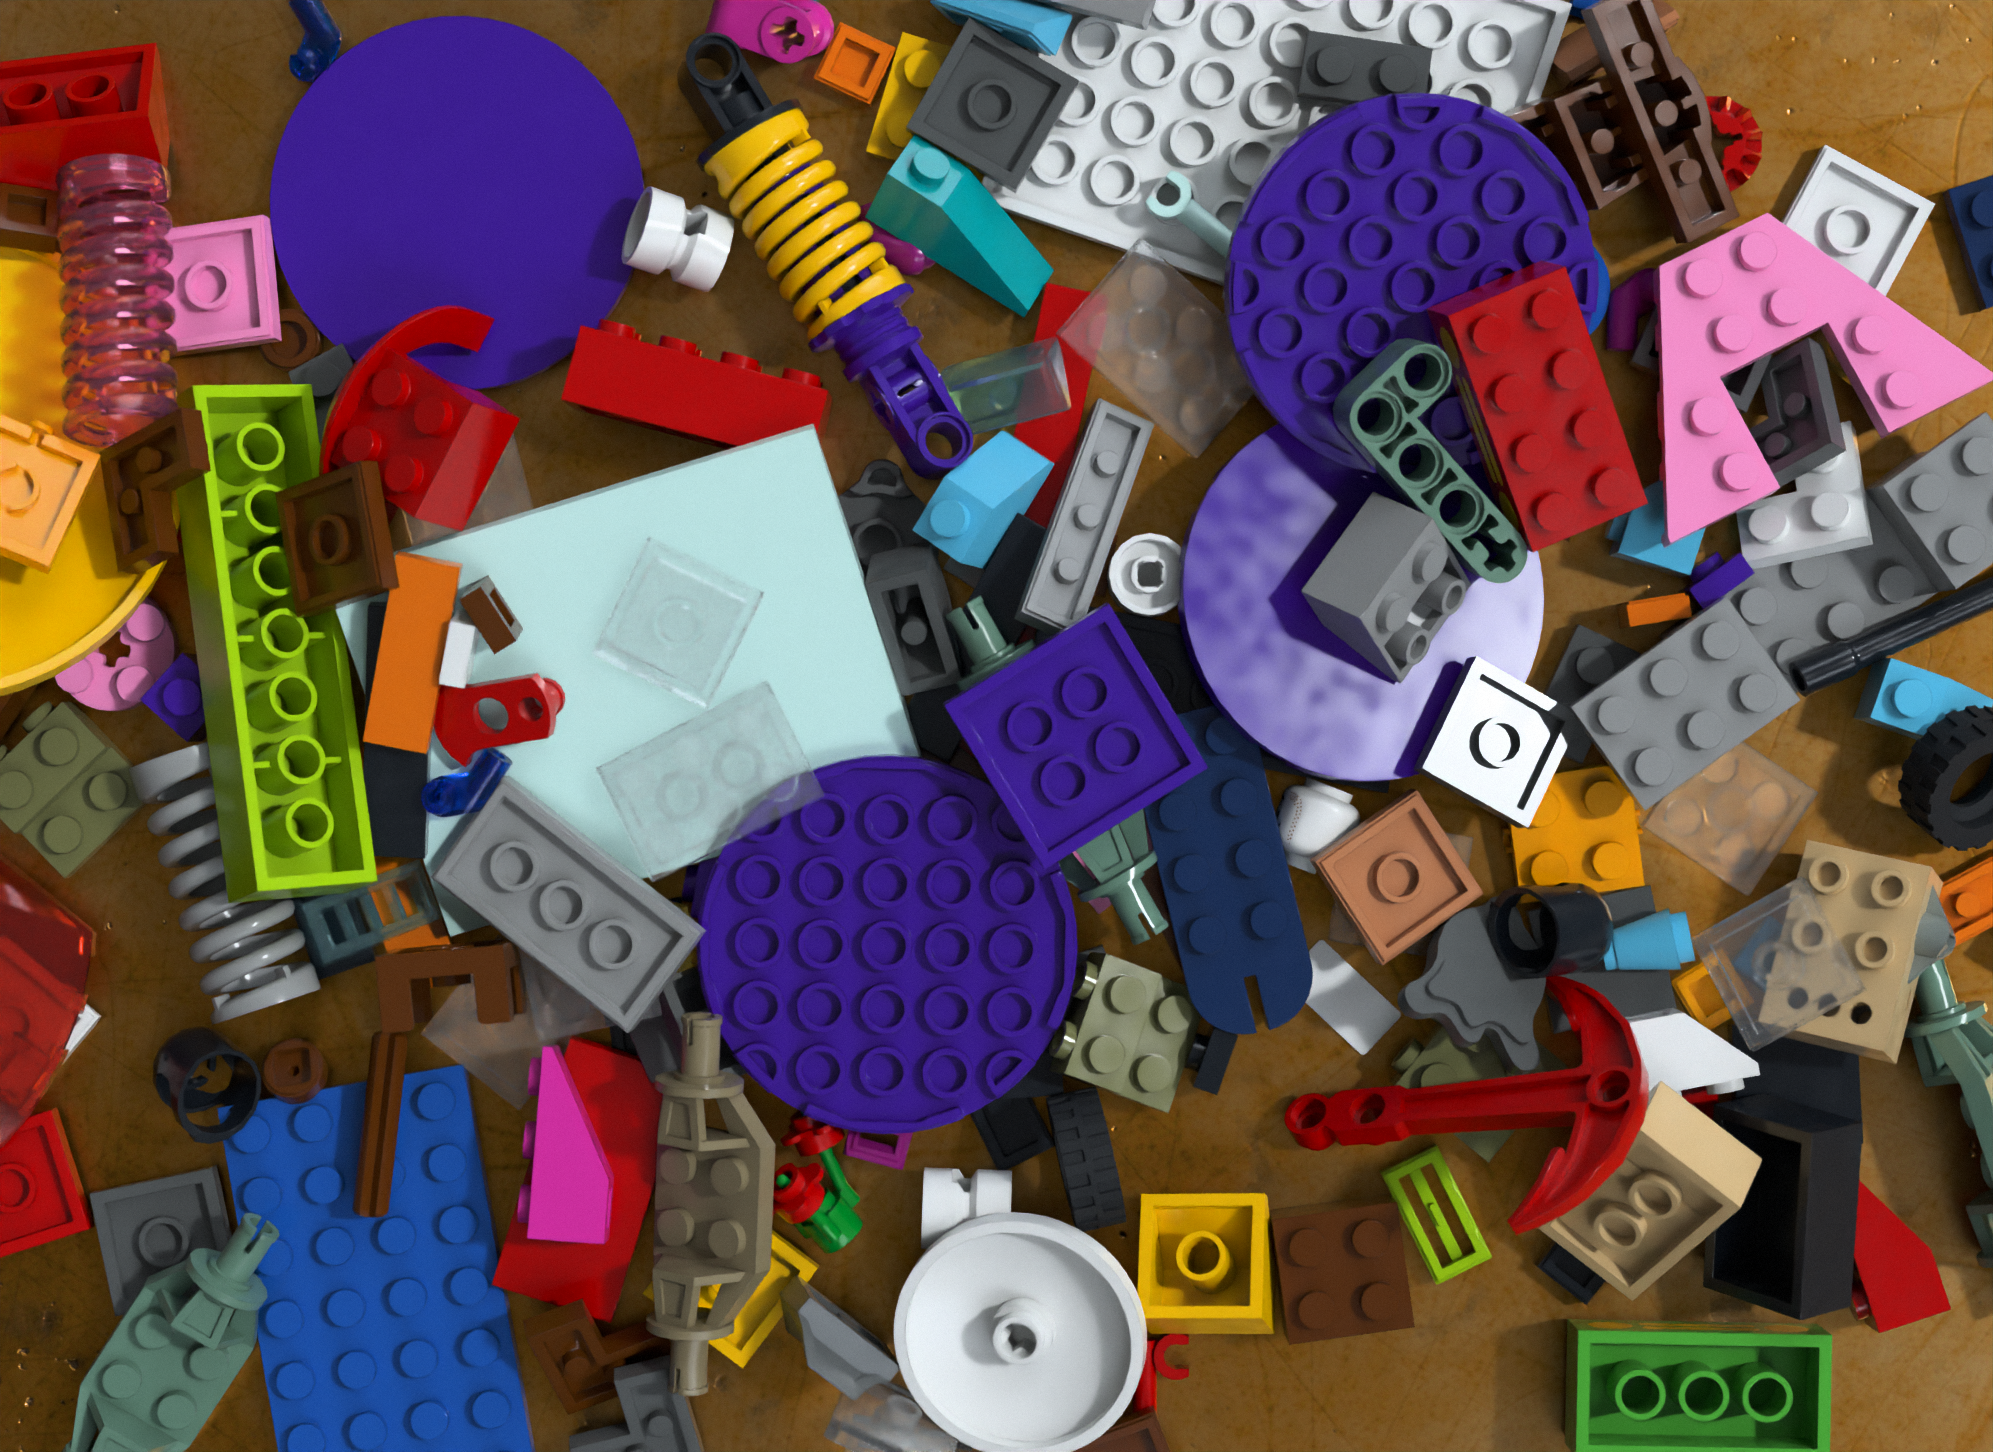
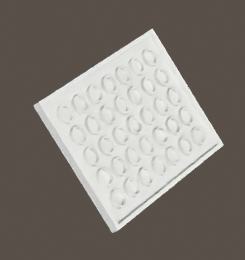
(1219, 88)

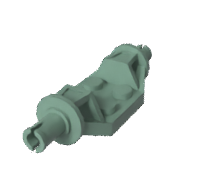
(1113, 857)
(1953, 1048)
(175, 1352)

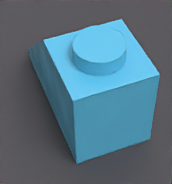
(982, 499)
(1639, 541)
(1912, 698)

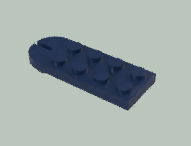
(1229, 883)

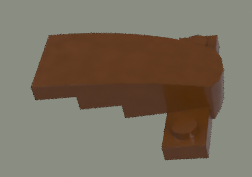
(1636, 124)

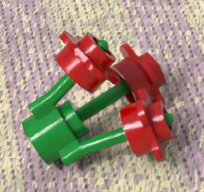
(803, 1200)

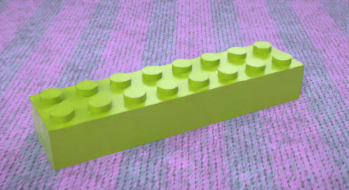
(269, 679)

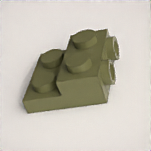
(66, 786)
(1125, 1031)
(1443, 1062)

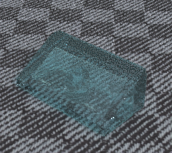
(1009, 386)

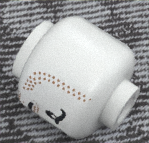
(1313, 819)

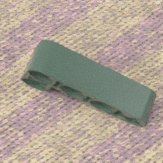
(1437, 470)

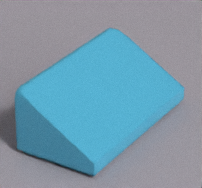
(1020, 21)

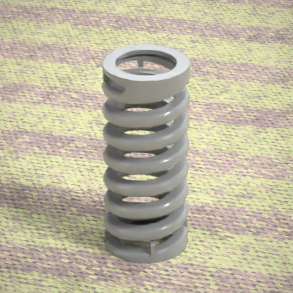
(159, 783)

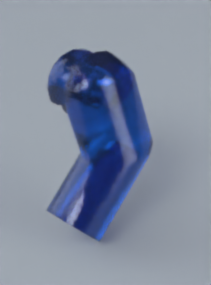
(320, 41)
(468, 790)

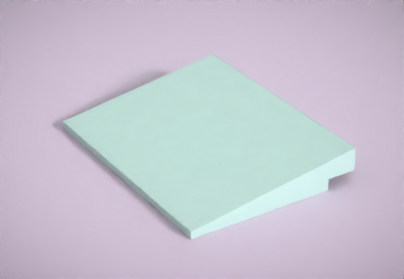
(746, 511)

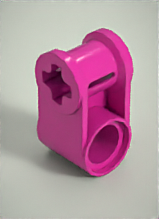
(766, 28)

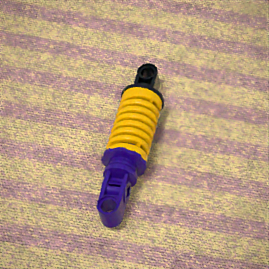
(816, 253)

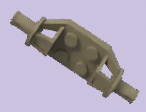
(708, 1204)

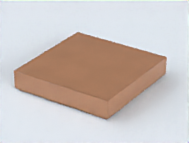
(1396, 876)

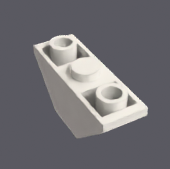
(1689, 1054)

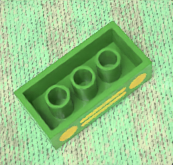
(1697, 1386)

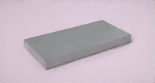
(568, 904)

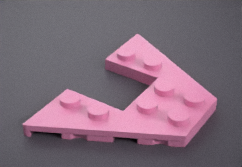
(1747, 300)

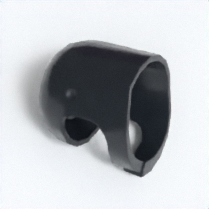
(1573, 929)
(174, 1083)

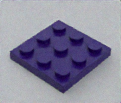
(1075, 735)

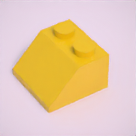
(1206, 1264)

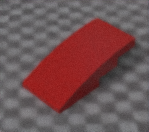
(626, 1120)

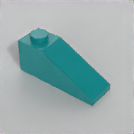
(959, 225)

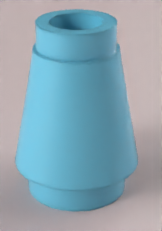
(1651, 943)

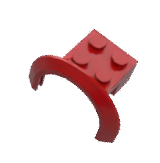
(426, 433)

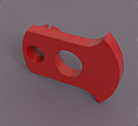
(464, 732)

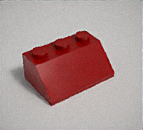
(80, 108)

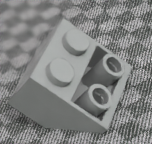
(1388, 585)

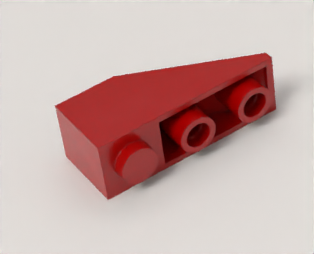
(1892, 1270)

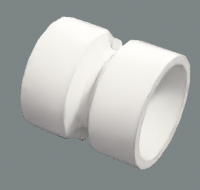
(678, 239)
(1145, 575)
(954, 1199)

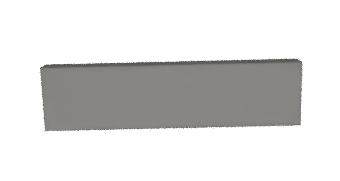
(1085, 518)

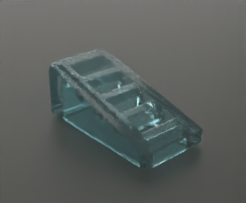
(319, 933)

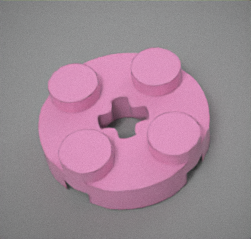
(120, 688)

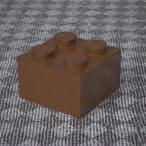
(1341, 1269)

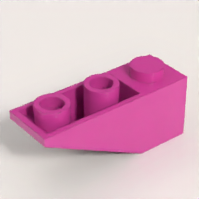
(570, 1170)

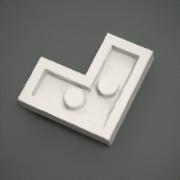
(1816, 520)

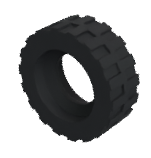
(1933, 771)
(1086, 1159)

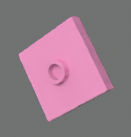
(224, 285)

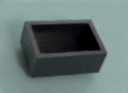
(1797, 1225)

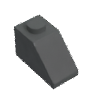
(910, 611)

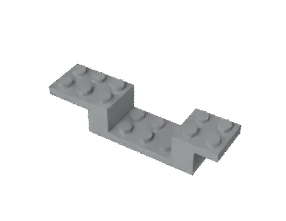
(1729, 663)

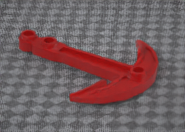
(1600, 1099)

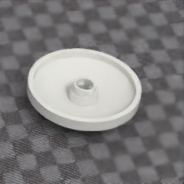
(1020, 1334)

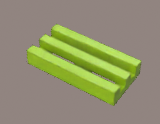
(1411, 1165)

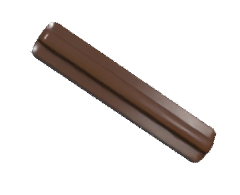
(380, 1124)

